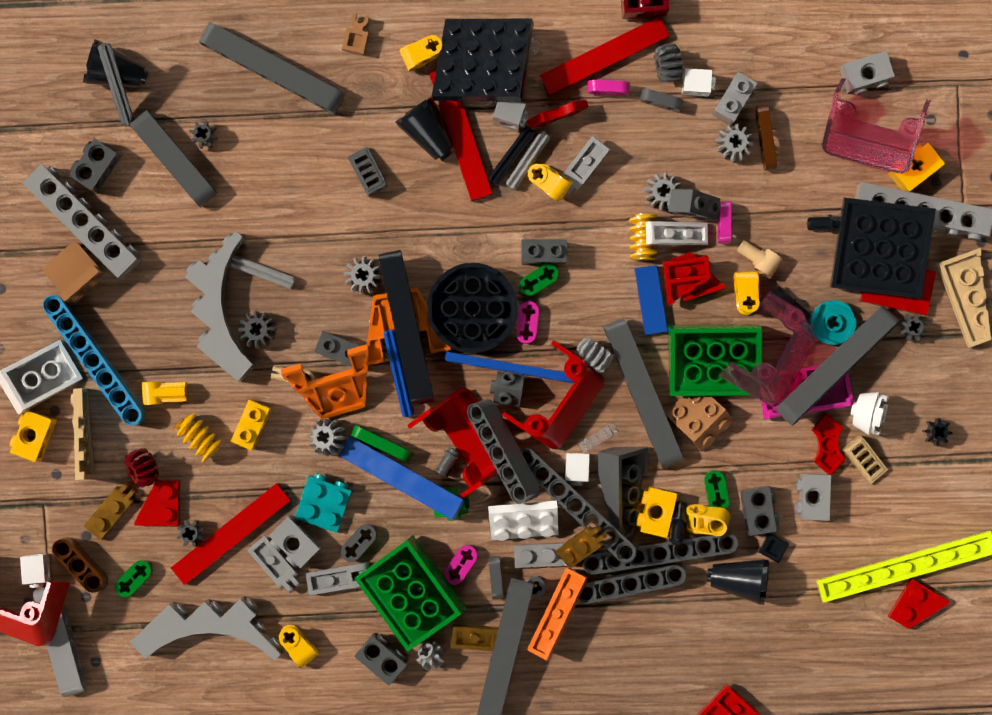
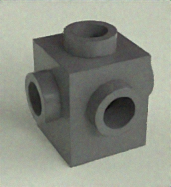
(507, 388)

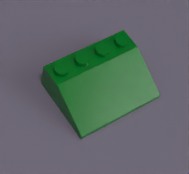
(703, 351)
(410, 593)

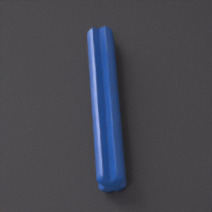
(398, 373)

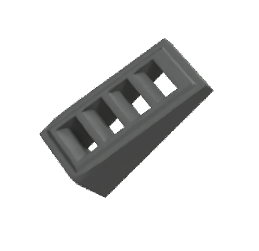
(375, 187)

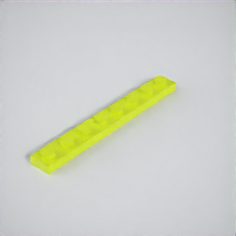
(905, 566)

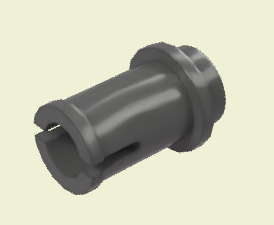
(448, 461)

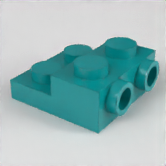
(323, 502)

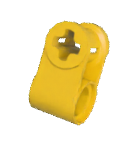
(419, 53)
(552, 183)
(746, 287)
(706, 518)
(299, 649)

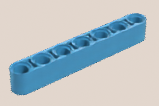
(84, 355)

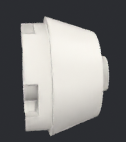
(870, 412)

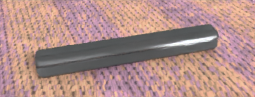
(115, 83)

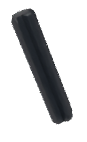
(511, 155)

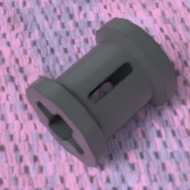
(539, 592)

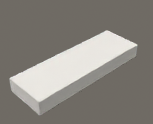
(676, 233)

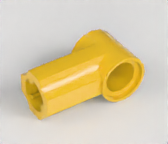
(158, 392)

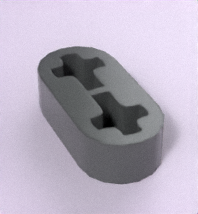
(661, 100)
(355, 539)
(495, 577)

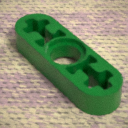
(382, 443)

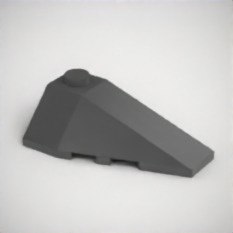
(621, 480)

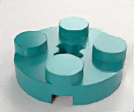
(844, 317)

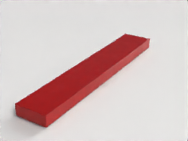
(604, 56)
(464, 147)
(230, 534)

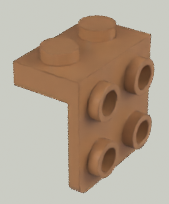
(73, 272)
(699, 419)

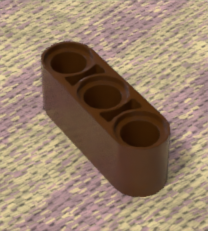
(69, 562)

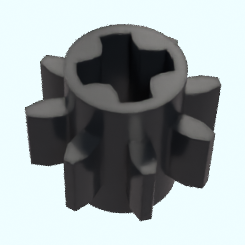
(930, 431)

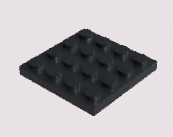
(483, 59)
(882, 247)

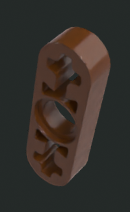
(766, 137)

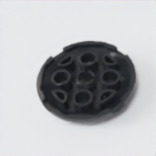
(472, 284)

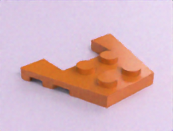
(382, 321)
(336, 392)

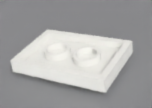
(523, 520)

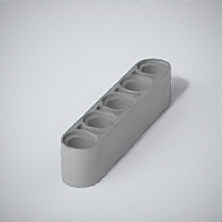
(64, 655)

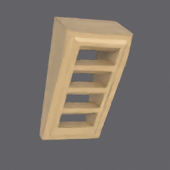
(855, 443)

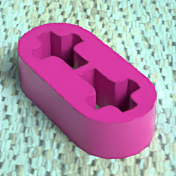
(608, 87)
(724, 223)
(532, 323)
(464, 567)

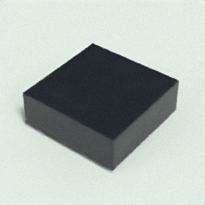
(773, 547)

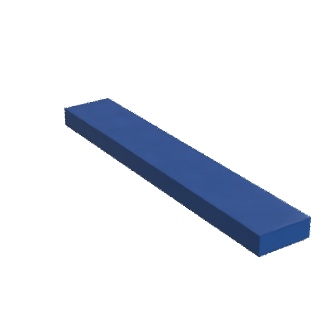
(507, 367)
(402, 478)

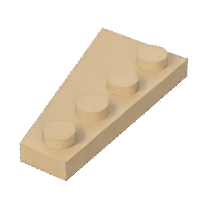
(966, 292)
(82, 435)

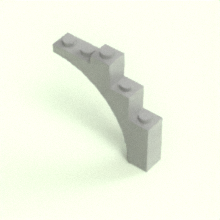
(211, 280)
(236, 622)

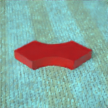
(556, 114)
(827, 436)

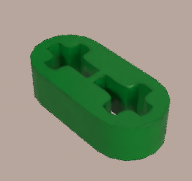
(541, 283)
(721, 489)
(137, 582)

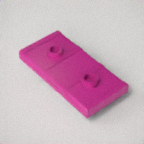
(838, 397)

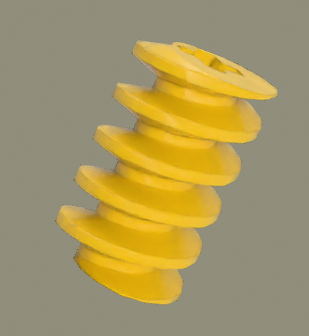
(643, 251)
(198, 437)

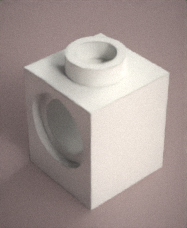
(697, 82)
(577, 468)
(35, 569)

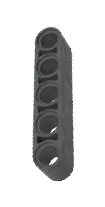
(173, 158)
(503, 451)
(641, 583)

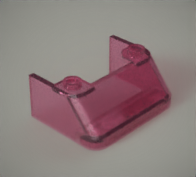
(868, 142)
(769, 382)

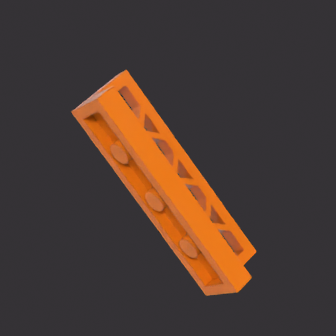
(557, 613)

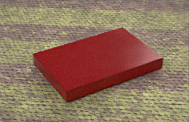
(906, 304)

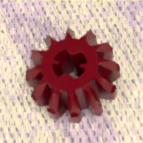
(141, 467)

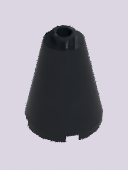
(131, 71)
(427, 129)
(741, 579)

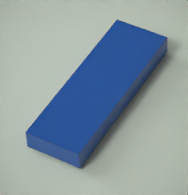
(650, 300)

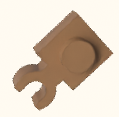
(355, 38)

